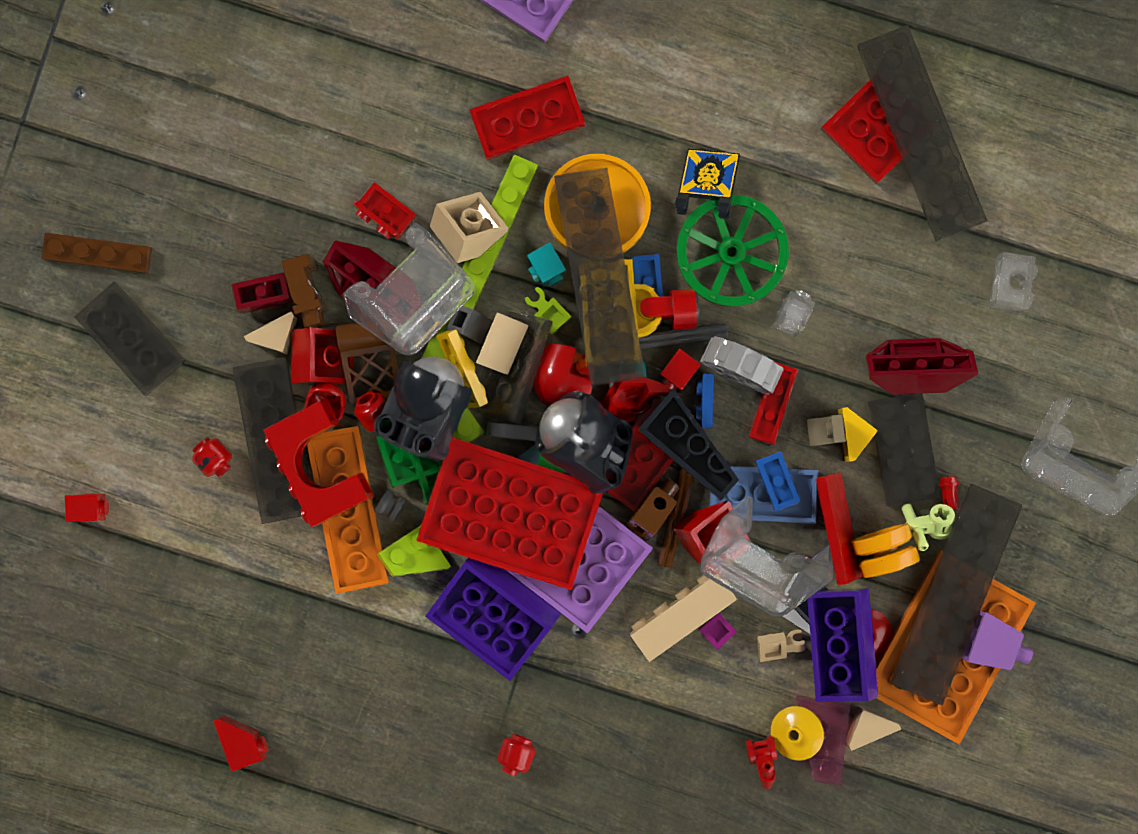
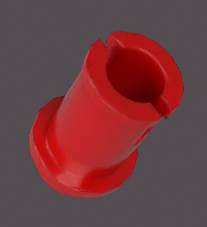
(949, 489)

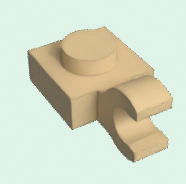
(777, 645)

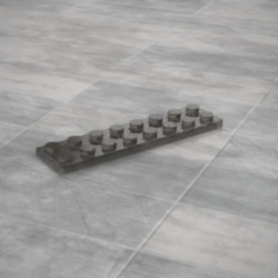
(922, 133)
(599, 277)
(956, 594)

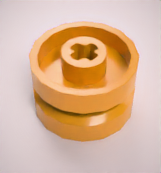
(886, 554)

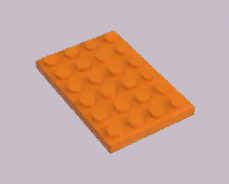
(970, 680)

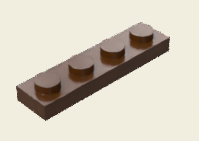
(96, 253)

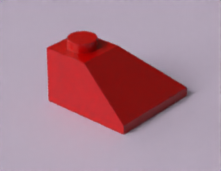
(699, 527)

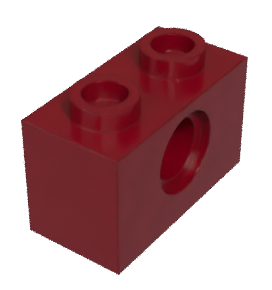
(261, 293)

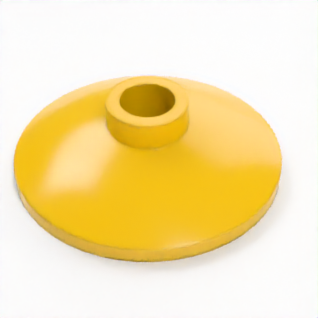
(809, 730)

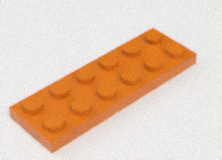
(353, 535)

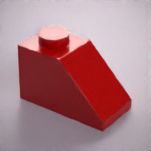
(240, 743)

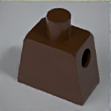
(647, 517)

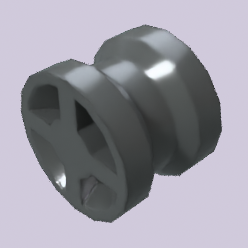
(390, 505)

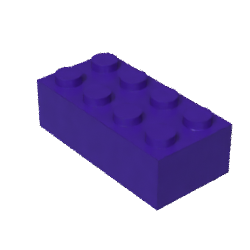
(842, 645)

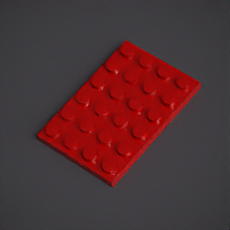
(509, 514)

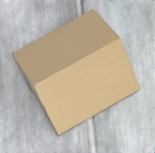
(502, 343)

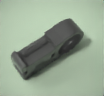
(510, 431)

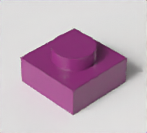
(717, 630)

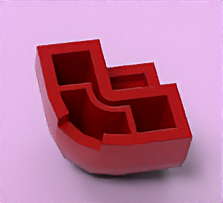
(560, 372)

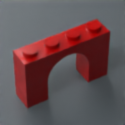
(288, 442)

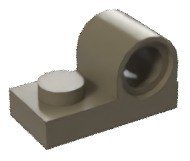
(826, 430)

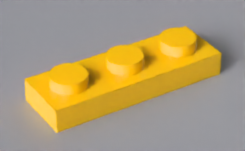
(454, 351)

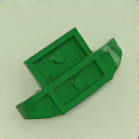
(406, 467)

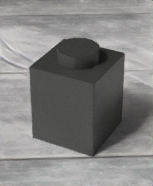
(471, 325)

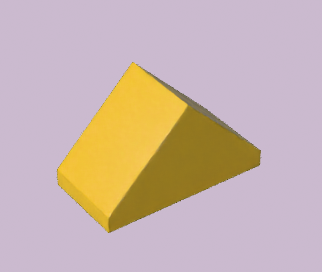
(857, 434)

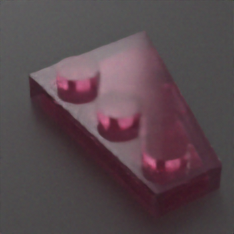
(829, 760)

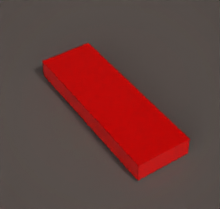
(772, 408)

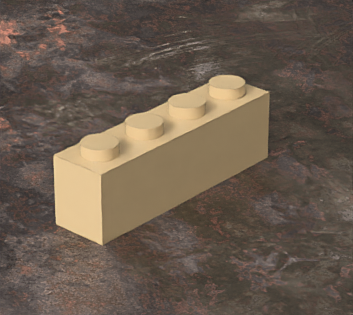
(680, 617)

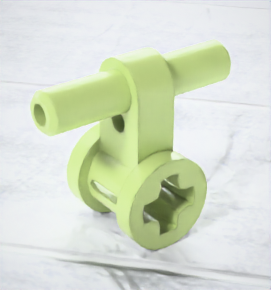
(929, 524)

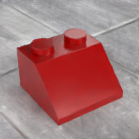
(317, 357)

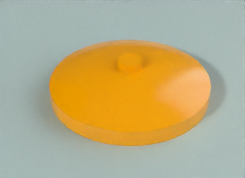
(628, 192)

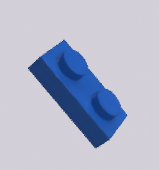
(648, 272)
(705, 390)
(777, 481)

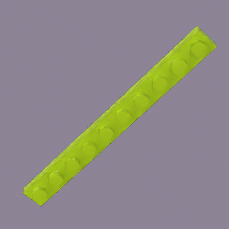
(506, 204)

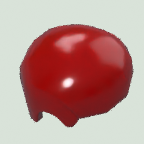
(329, 392)

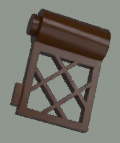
(355, 341)

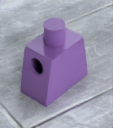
(995, 644)

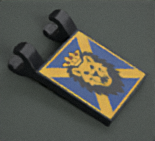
(708, 177)

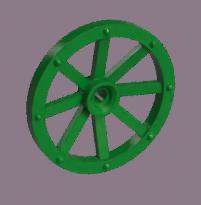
(740, 248)

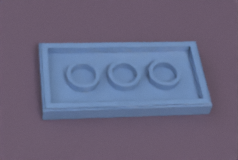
(752, 485)

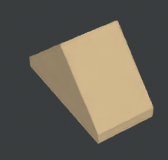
(275, 334)
(869, 727)

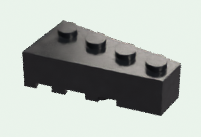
(686, 443)

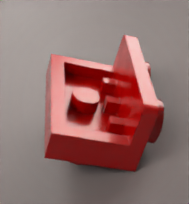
(384, 211)

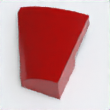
(633, 397)

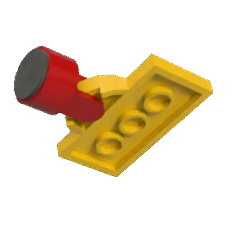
(650, 309)

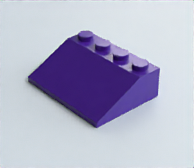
(493, 615)

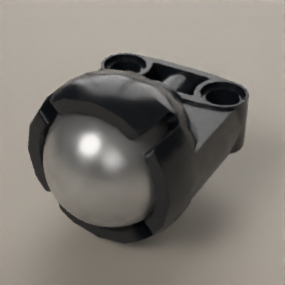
(424, 407)
(585, 441)

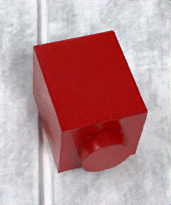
(679, 370)
(86, 507)

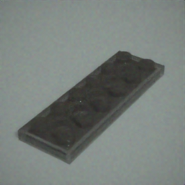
(264, 400)

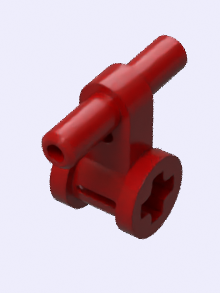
(763, 754)

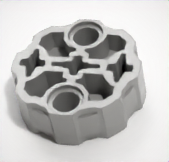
(742, 365)

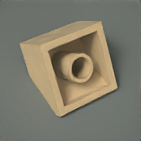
(467, 226)

